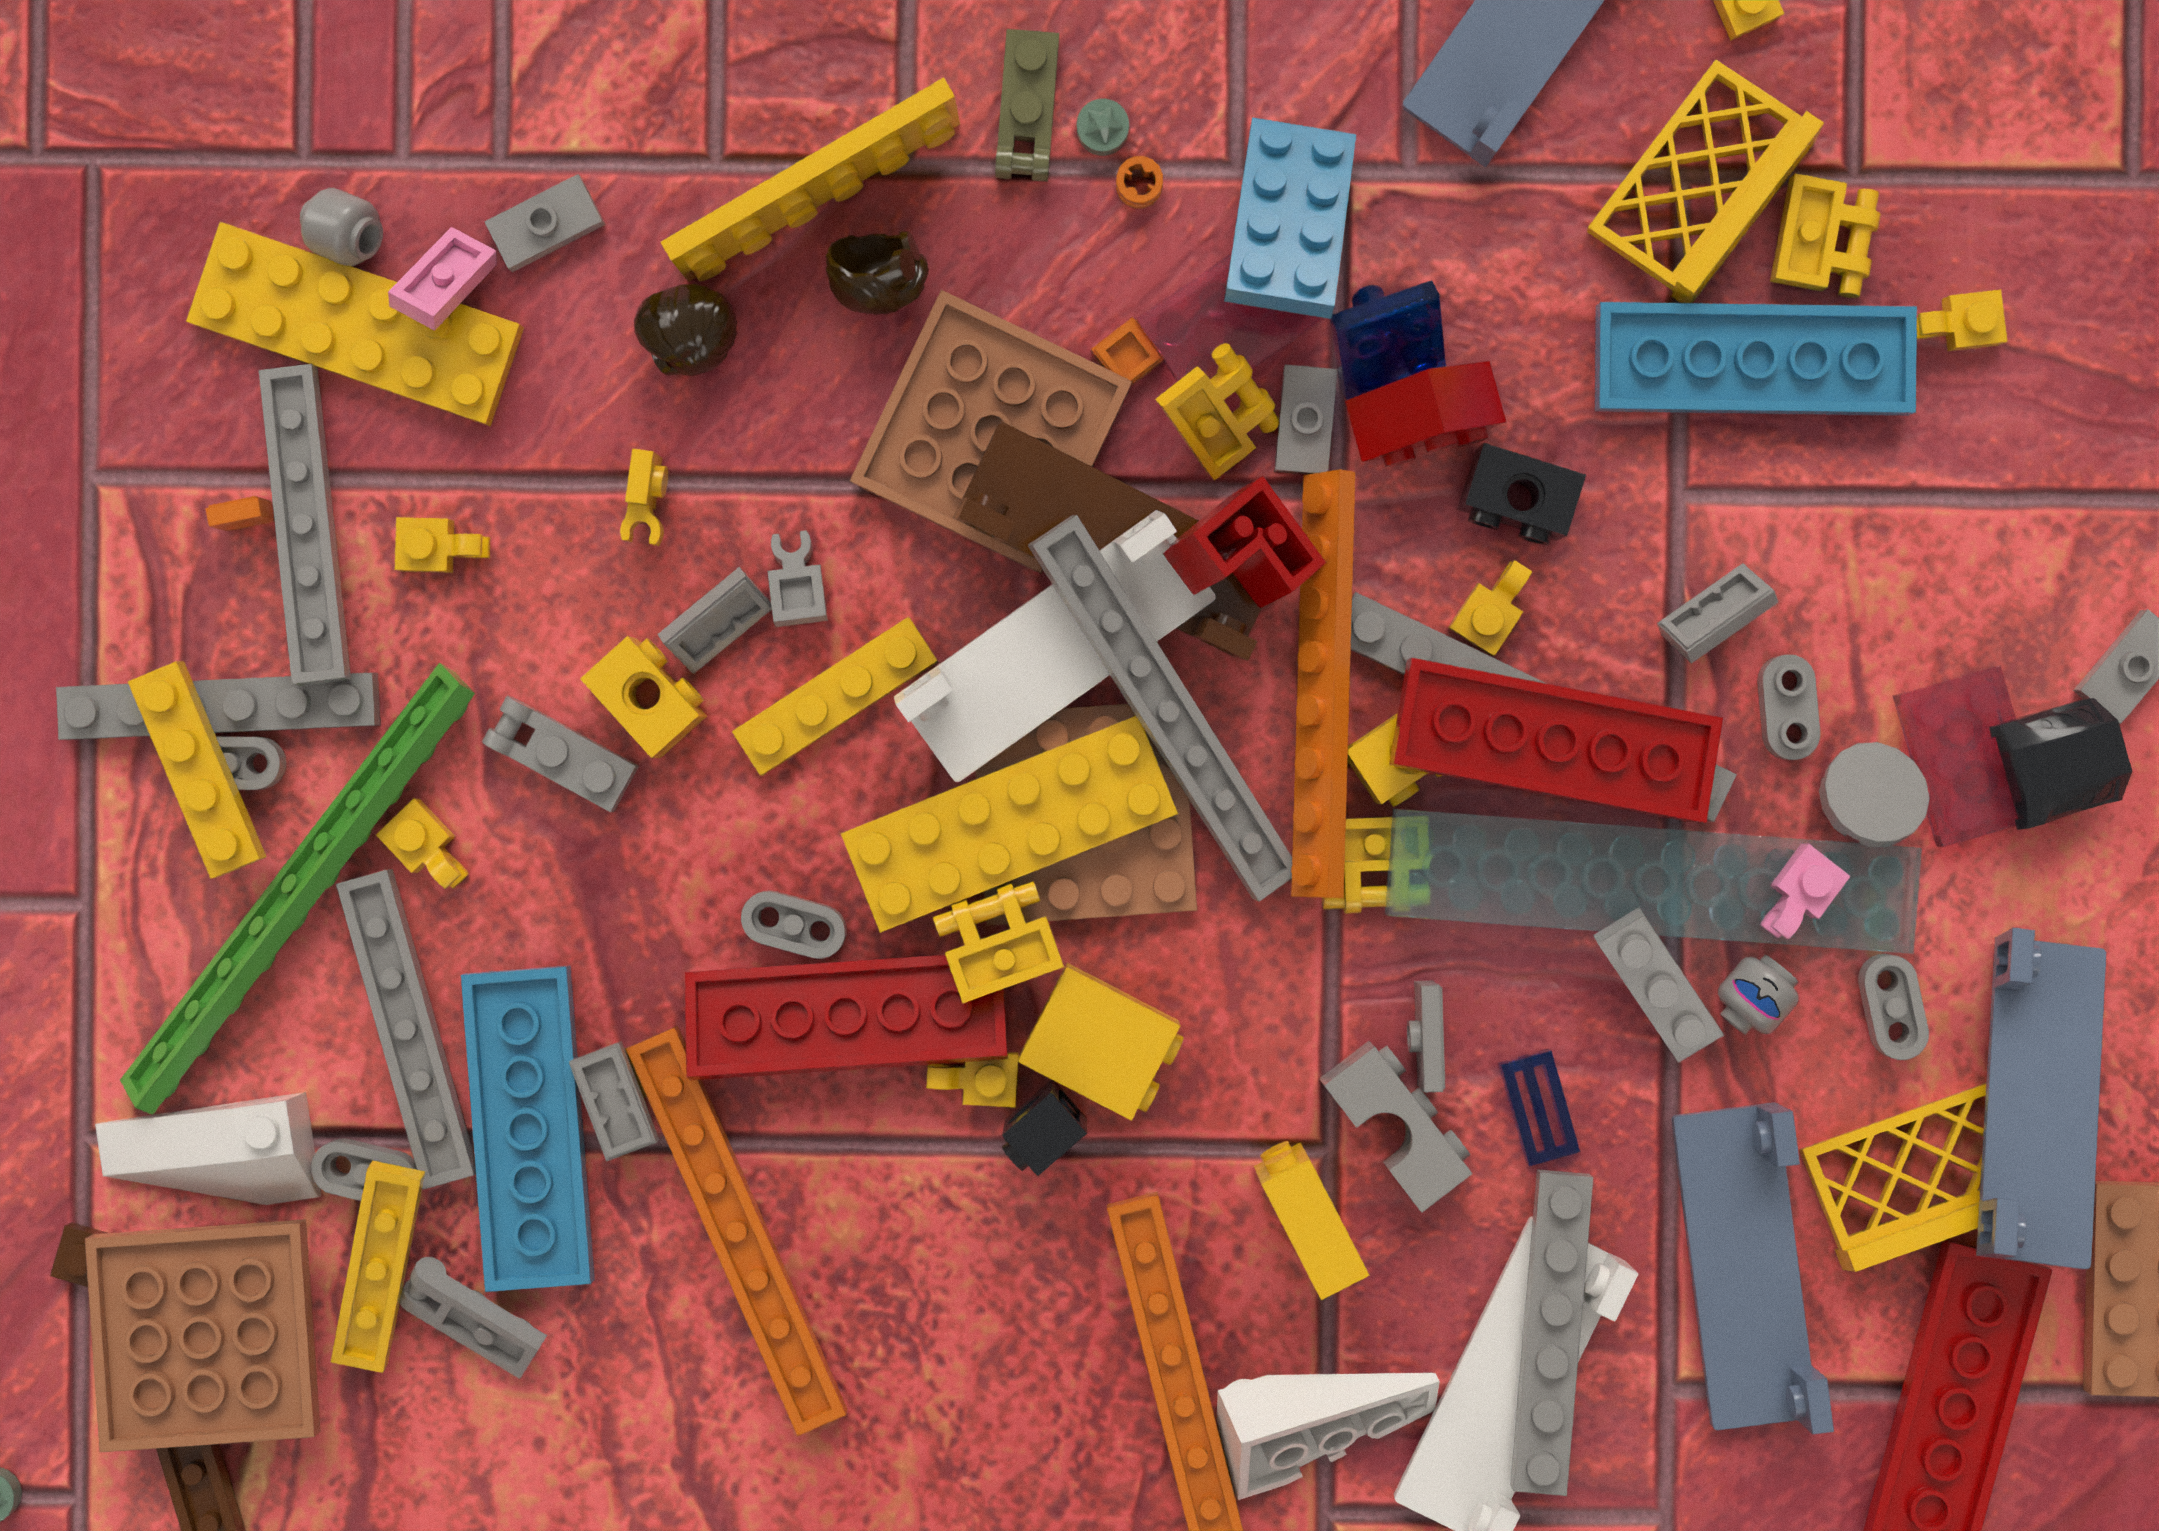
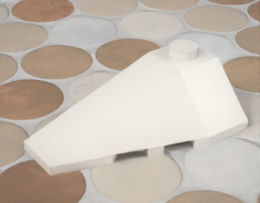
(230, 1150)
(1290, 1420)

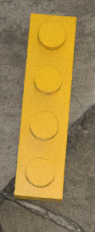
(835, 696)
(197, 769)
(377, 1266)

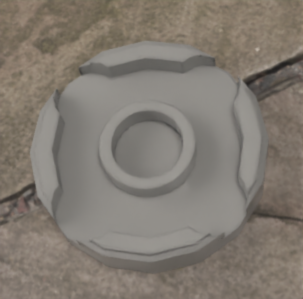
(1874, 794)

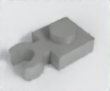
(796, 589)

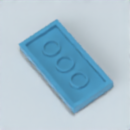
(1291, 218)

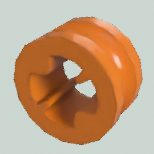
(1149, 169)

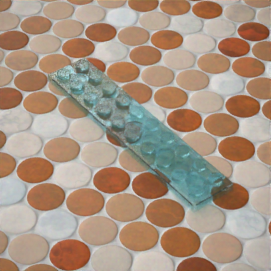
(1678, 878)

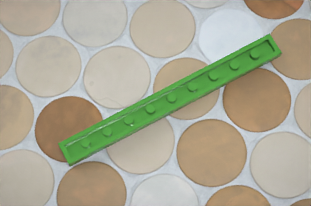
(296, 889)

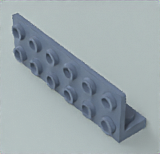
(1495, 69)
(2041, 1102)
(1747, 1267)

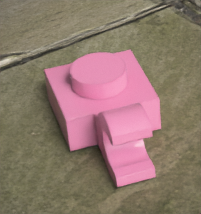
(1807, 887)

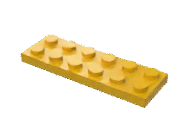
(825, 174)
(344, 325)
(1009, 823)

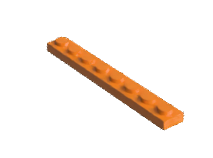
(1323, 689)
(738, 1232)
(1174, 1364)

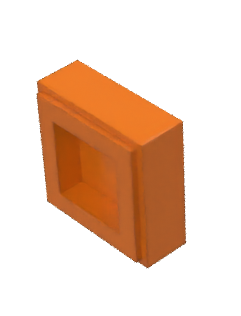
(1127, 352)
(240, 513)

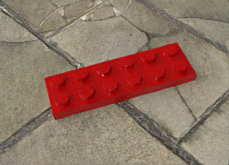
(1556, 741)
(836, 1018)
(1958, 1392)

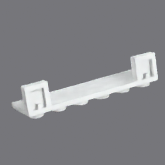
(1040, 657)
(1467, 1448)

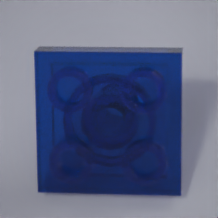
(1387, 337)

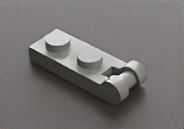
(562, 755)
(470, 1317)

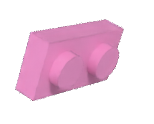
(442, 278)

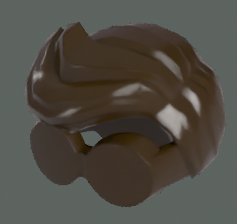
(876, 272)
(686, 329)

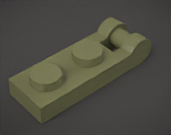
(1027, 103)

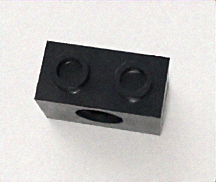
(1551, 487)
(1043, 1129)

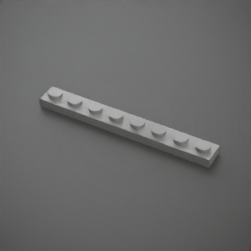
(1394, 638)
(1163, 706)

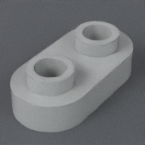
(1783, 707)
(240, 756)
(794, 924)
(1896, 1003)
(360, 1155)

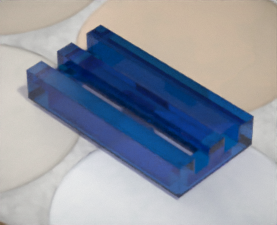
(1525, 1064)

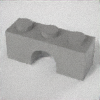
(1427, 1161)

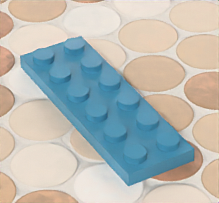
(1755, 358)
(527, 1128)

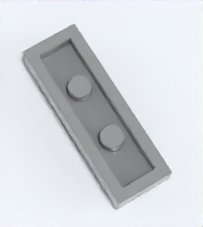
(1658, 984)

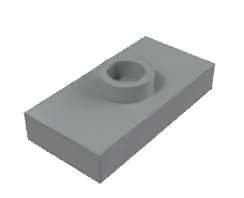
(544, 223)
(1305, 419)
(1717, 613)
(715, 620)
(2126, 668)
(1426, 1036)
(614, 1101)

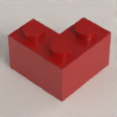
(1426, 410)
(1251, 538)

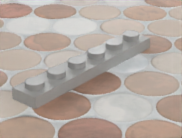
(304, 525)
(229, 704)
(407, 1028)
(1551, 1332)

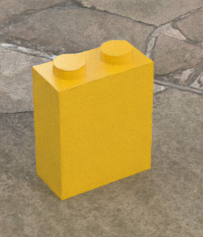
(1101, 1042)
(1310, 1219)

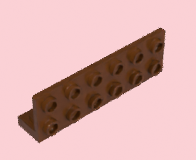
(1032, 487)

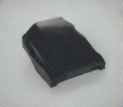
(2062, 761)

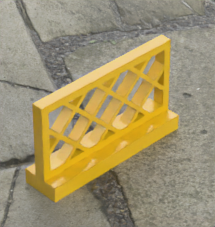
(1743, 206)
(1915, 1229)

